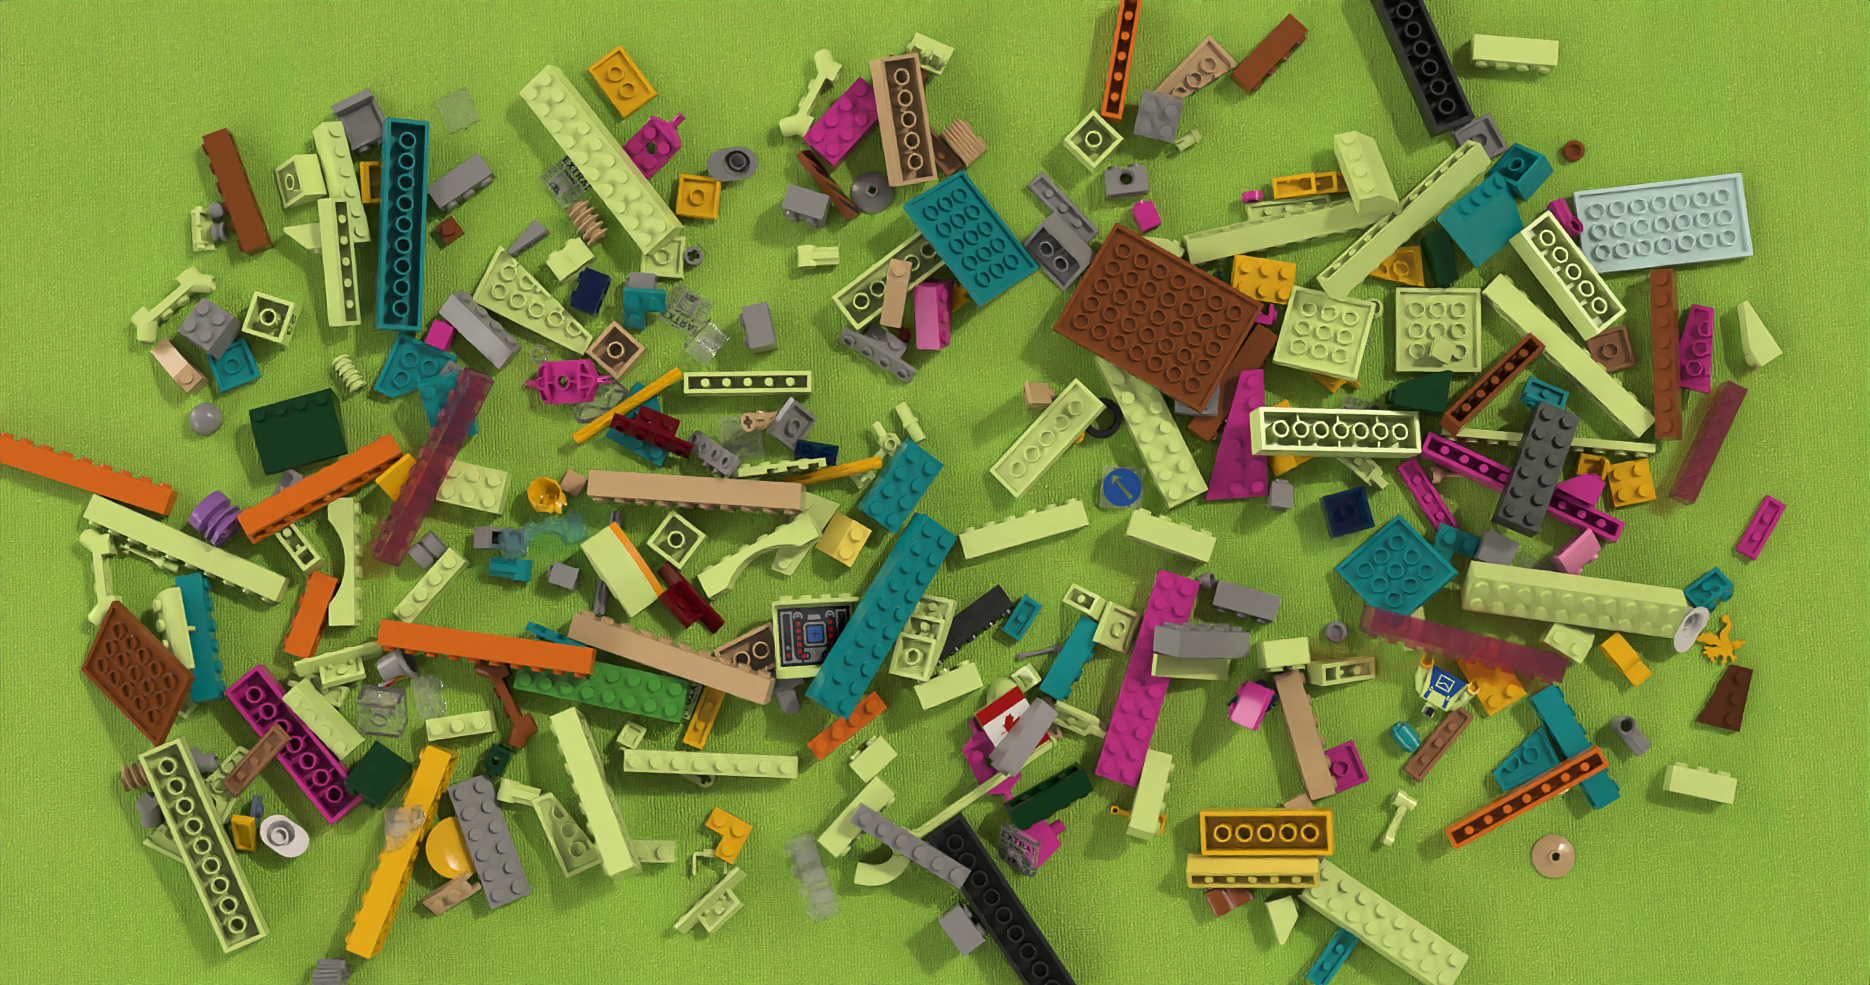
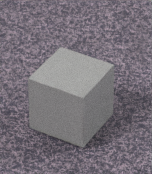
(1495, 549)

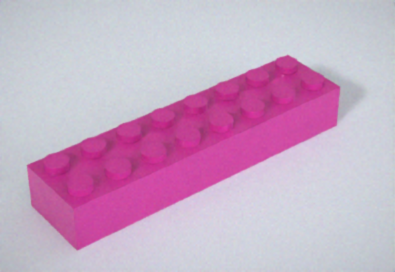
(305, 756)

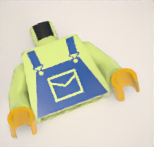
(1441, 688)

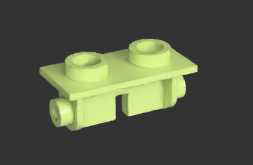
(201, 229)

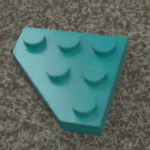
(408, 364)
(642, 448)

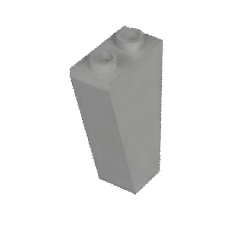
(1022, 738)

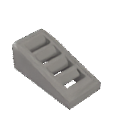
(531, 236)

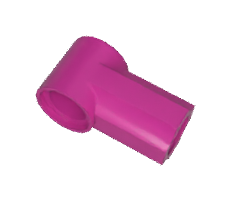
(1565, 218)

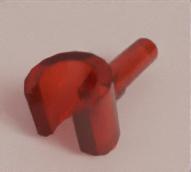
(904, 334)

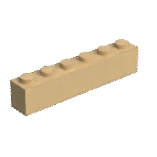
(1303, 734)

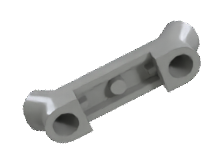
(148, 804)

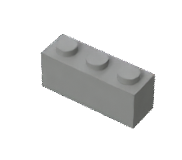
(461, 183)
(1245, 602)

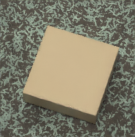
(573, 483)

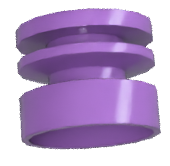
(217, 518)

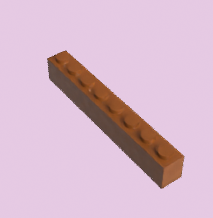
(1666, 355)

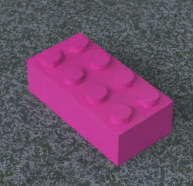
(844, 124)

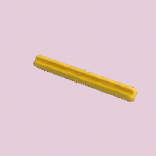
(835, 471)

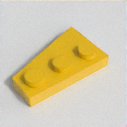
(1402, 267)

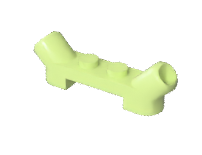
(827, 73)
(148, 320)
(101, 547)

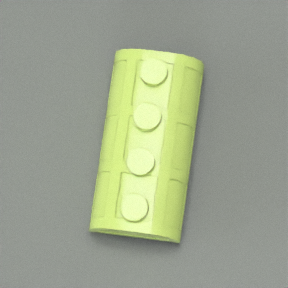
(174, 626)

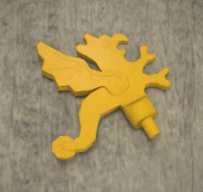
(1723, 644)

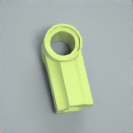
(811, 256)
(513, 791)

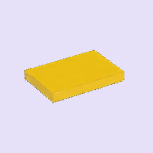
(622, 82)

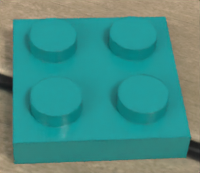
(235, 366)

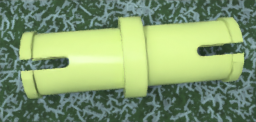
(910, 423)

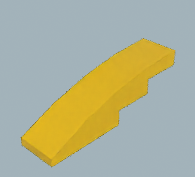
(1309, 185)

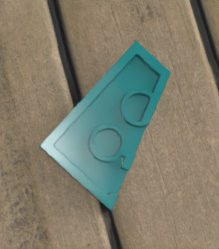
(545, 633)
(1526, 761)

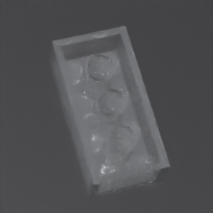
(813, 876)

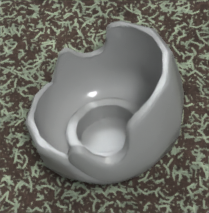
(205, 419)

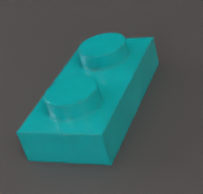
(1022, 617)

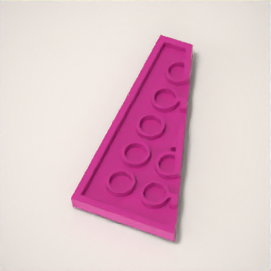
(1235, 468)

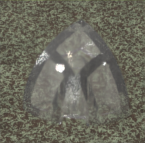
(605, 399)

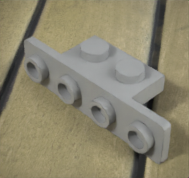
(881, 348)
(714, 455)

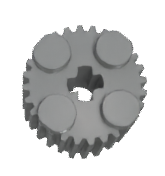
(331, 972)

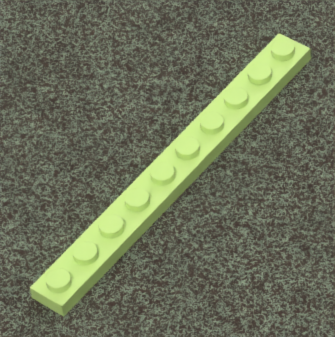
(1513, 439)

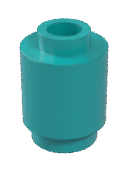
(1405, 736)

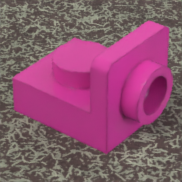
(1266, 320)

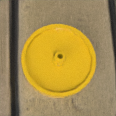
(447, 849)

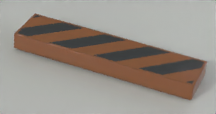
(828, 184)

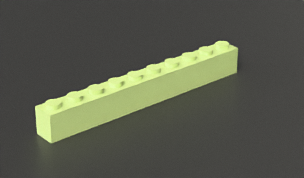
(1404, 220)
(1276, 231)
(1568, 356)
(187, 548)

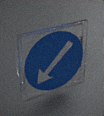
(1122, 487)

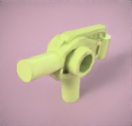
(888, 441)

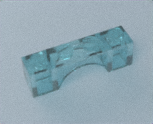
(568, 528)

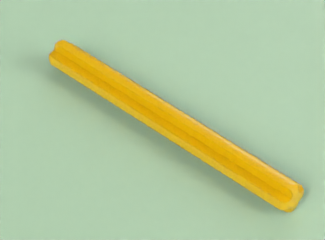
(628, 405)

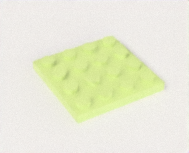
(1435, 312)
(1324, 333)

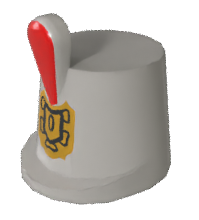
(396, 667)

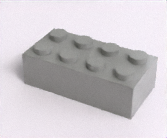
(1201, 640)

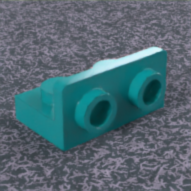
(1710, 590)

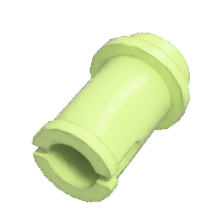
(1188, 140)

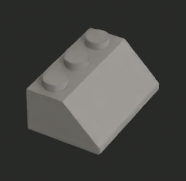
(1059, 251)

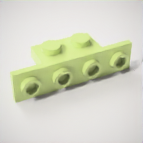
(341, 665)
(716, 906)

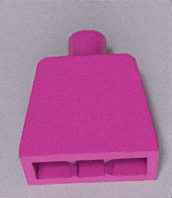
(1047, 837)

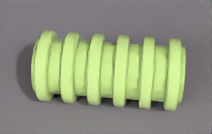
(349, 373)

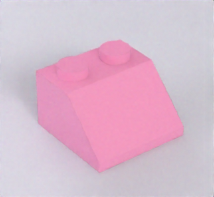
(1576, 552)

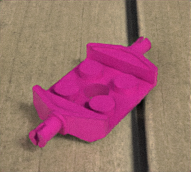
(665, 137)
(581, 377)
(976, 752)

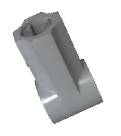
(1631, 735)

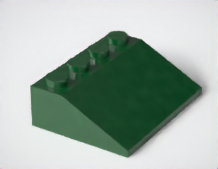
(299, 431)

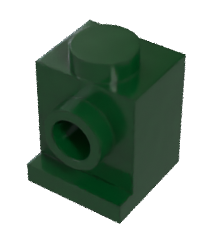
(505, 756)

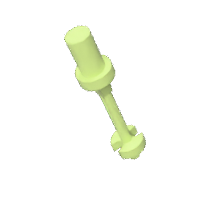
(162, 562)

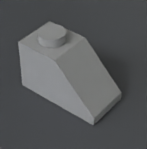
(1280, 496)
(487, 538)

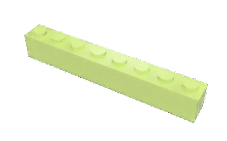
(710, 763)

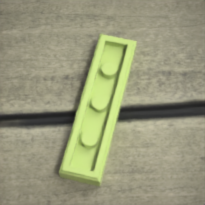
(1267, 208)
(1194, 668)

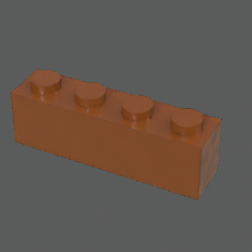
(1269, 53)

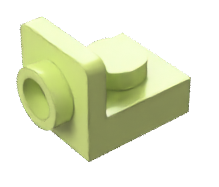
(630, 737)

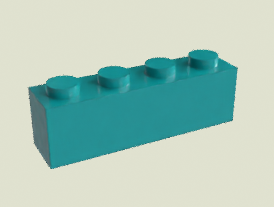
(1070, 660)

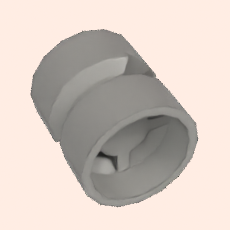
(425, 552)

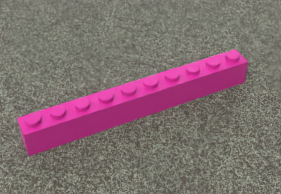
(1494, 477)

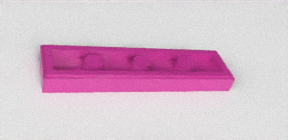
(1425, 494)

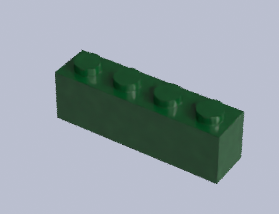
(1048, 797)

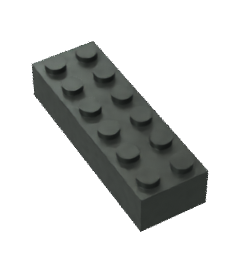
(1535, 469)

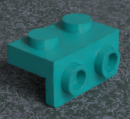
(1537, 390)

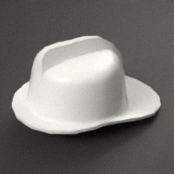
(1690, 627)
(284, 836)

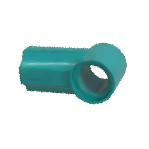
(516, 569)

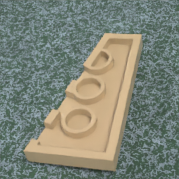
(1197, 69)

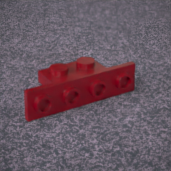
(654, 429)
(685, 601)

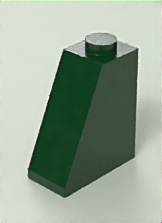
(1440, 258)

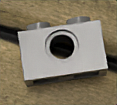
(1116, 189)

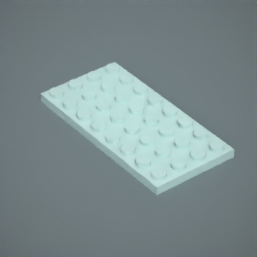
(1664, 223)

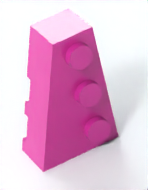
(933, 313)

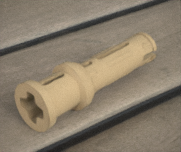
(755, 418)

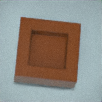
(449, 230)

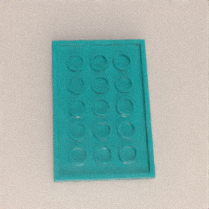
(970, 238)

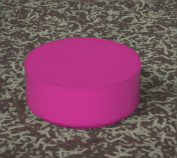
(1252, 196)

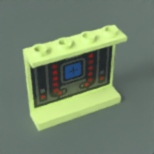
(807, 631)

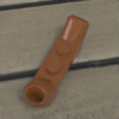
(523, 725)

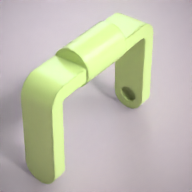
(706, 853)

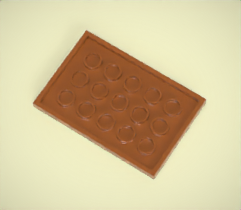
(138, 673)

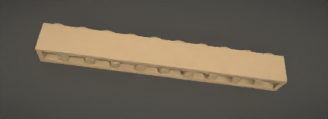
(671, 657)

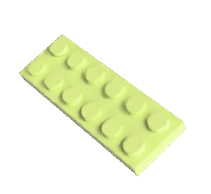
(1047, 438)

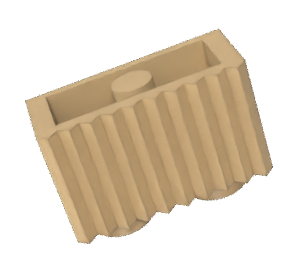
(964, 142)

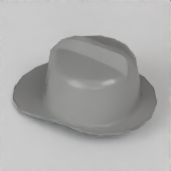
(732, 164)

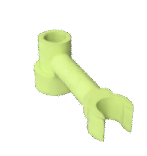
(1403, 803)

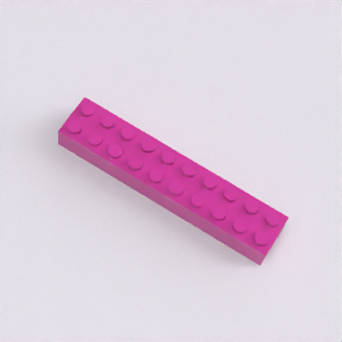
(1141, 692)

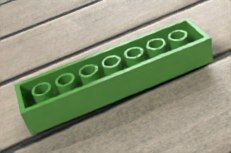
(615, 689)

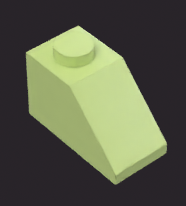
(307, 235)
(1085, 601)
(1282, 915)

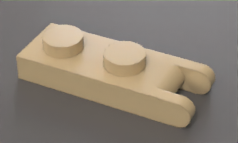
(450, 893)

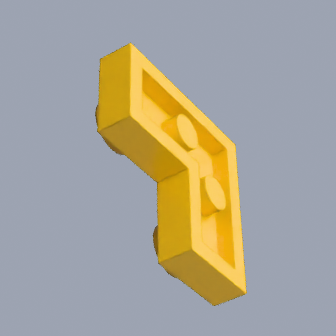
(733, 831)

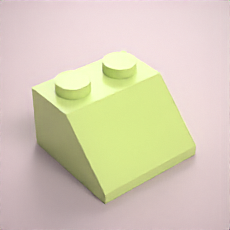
(300, 180)
(1568, 640)

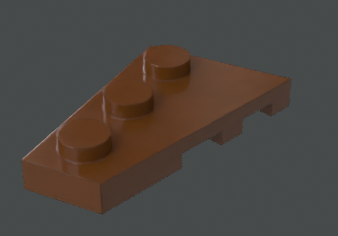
(1729, 699)

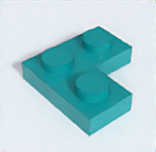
(638, 301)
(1452, 539)

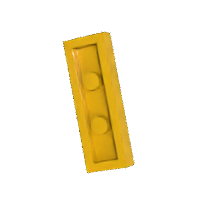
(704, 717)

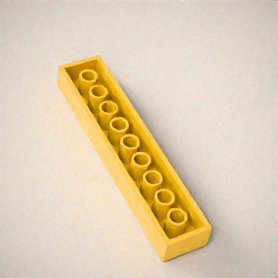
(397, 866)

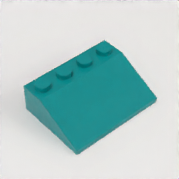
(1483, 219)

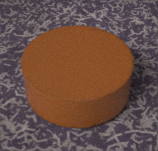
(1573, 151)

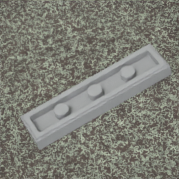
(1059, 203)

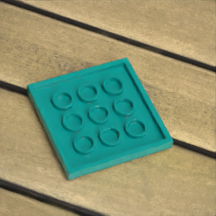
(1396, 569)

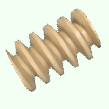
(587, 222)
(134, 777)

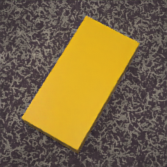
(244, 833)

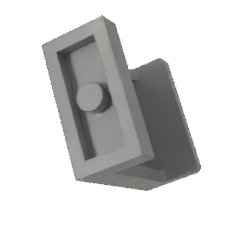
(361, 121)

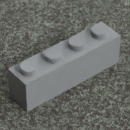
(480, 329)

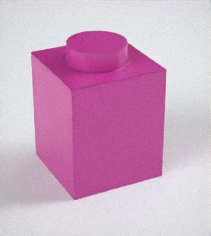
(1145, 216)
(441, 335)

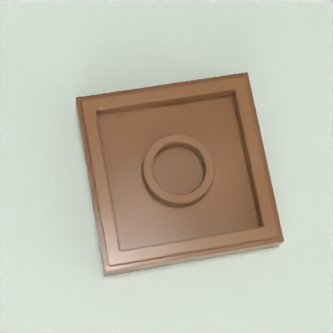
(1612, 349)

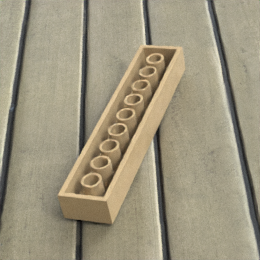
(697, 491)

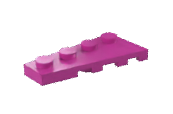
(1696, 350)

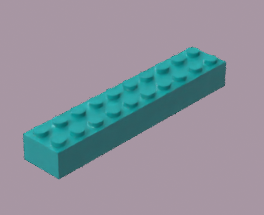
(402, 225)
(881, 616)

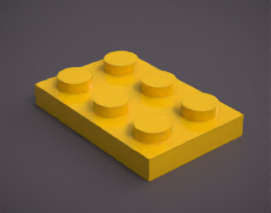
(1263, 278)
(1498, 687)

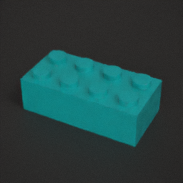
(900, 486)

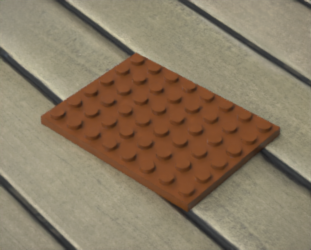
(1158, 317)

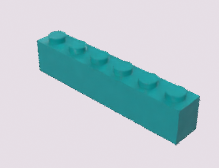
(205, 647)
(1571, 740)

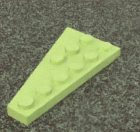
(520, 298)
(224, 802)

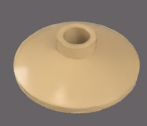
(1542, 856)

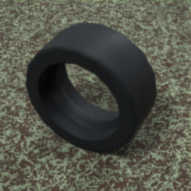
(1116, 423)

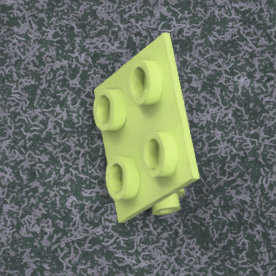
(931, 53)

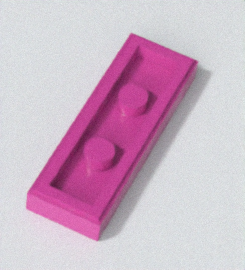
(1760, 527)

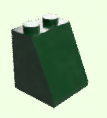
(1423, 394)
(378, 776)

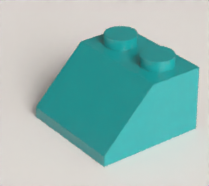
(1523, 170)

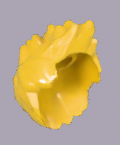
(546, 496)

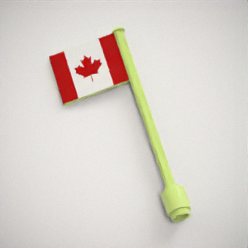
(996, 720)

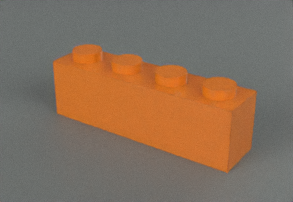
(312, 615)
(844, 729)

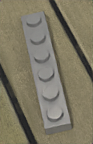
(910, 845)

